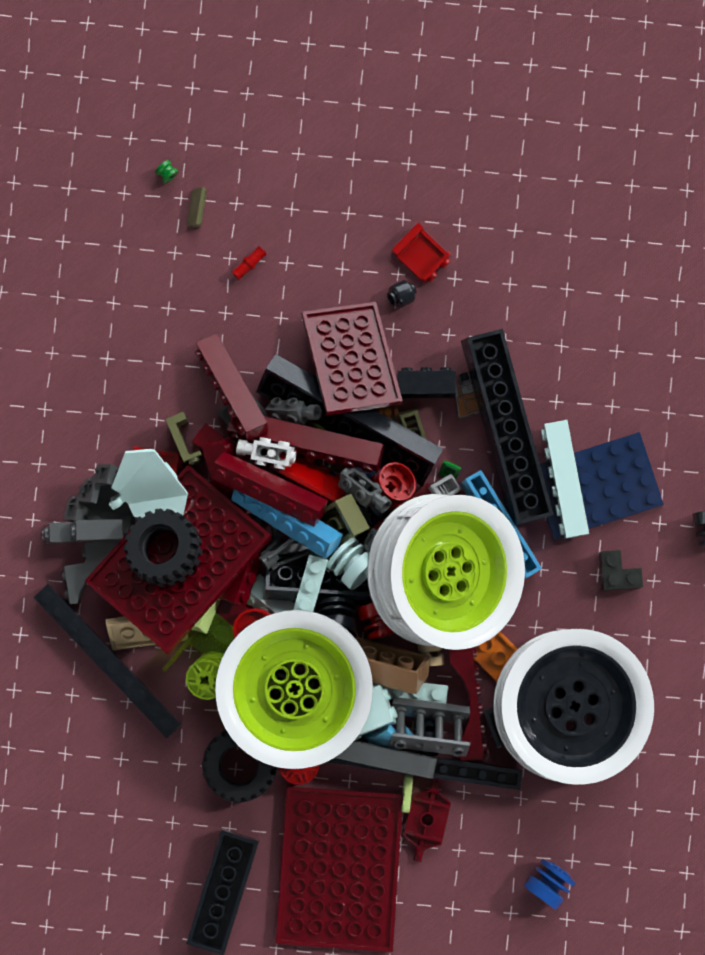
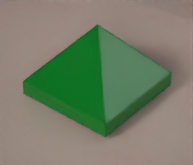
(449, 468)

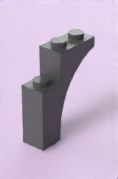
(82, 531)
(77, 574)

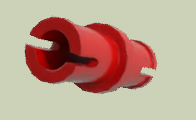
(248, 263)

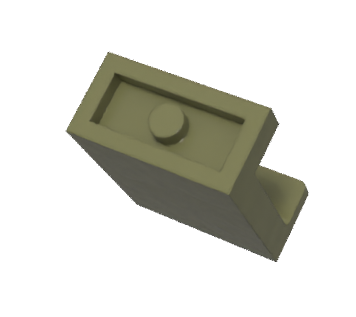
(174, 423)

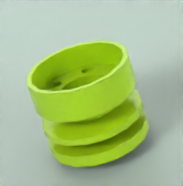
(196, 675)

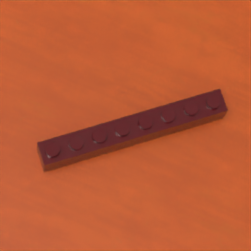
(320, 444)

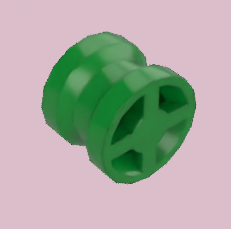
(166, 171)

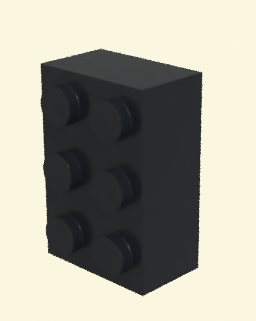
(427, 383)

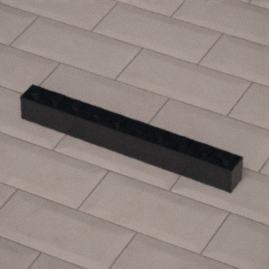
(108, 660)
(464, 772)

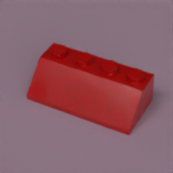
(313, 477)

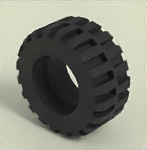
(144, 532)
(224, 787)

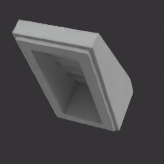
(445, 486)

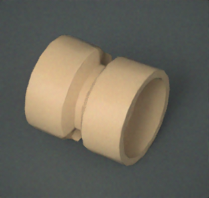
(436, 657)

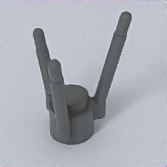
(270, 558)

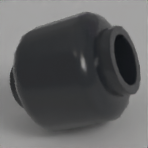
(401, 294)

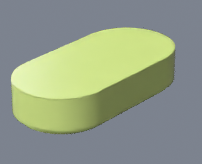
(407, 791)

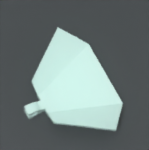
(147, 484)

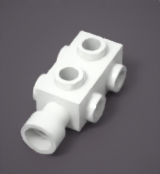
(273, 453)

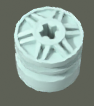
(349, 560)

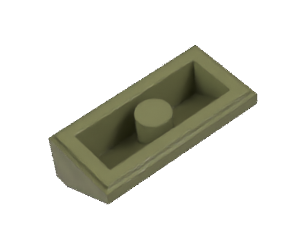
(196, 207)

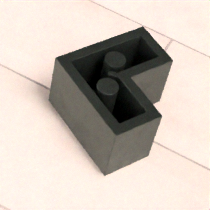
(613, 575)

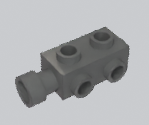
(293, 410)
(363, 490)

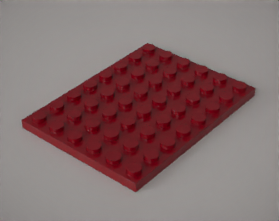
(170, 612)
(339, 869)

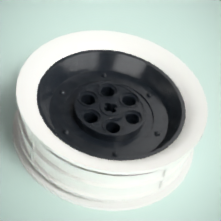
(619, 716)

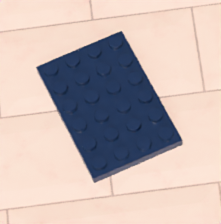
(613, 482)

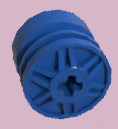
(549, 884)

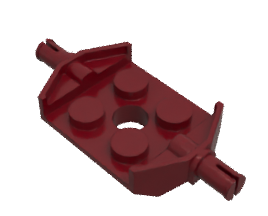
(423, 835)

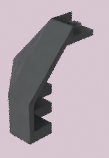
(94, 500)

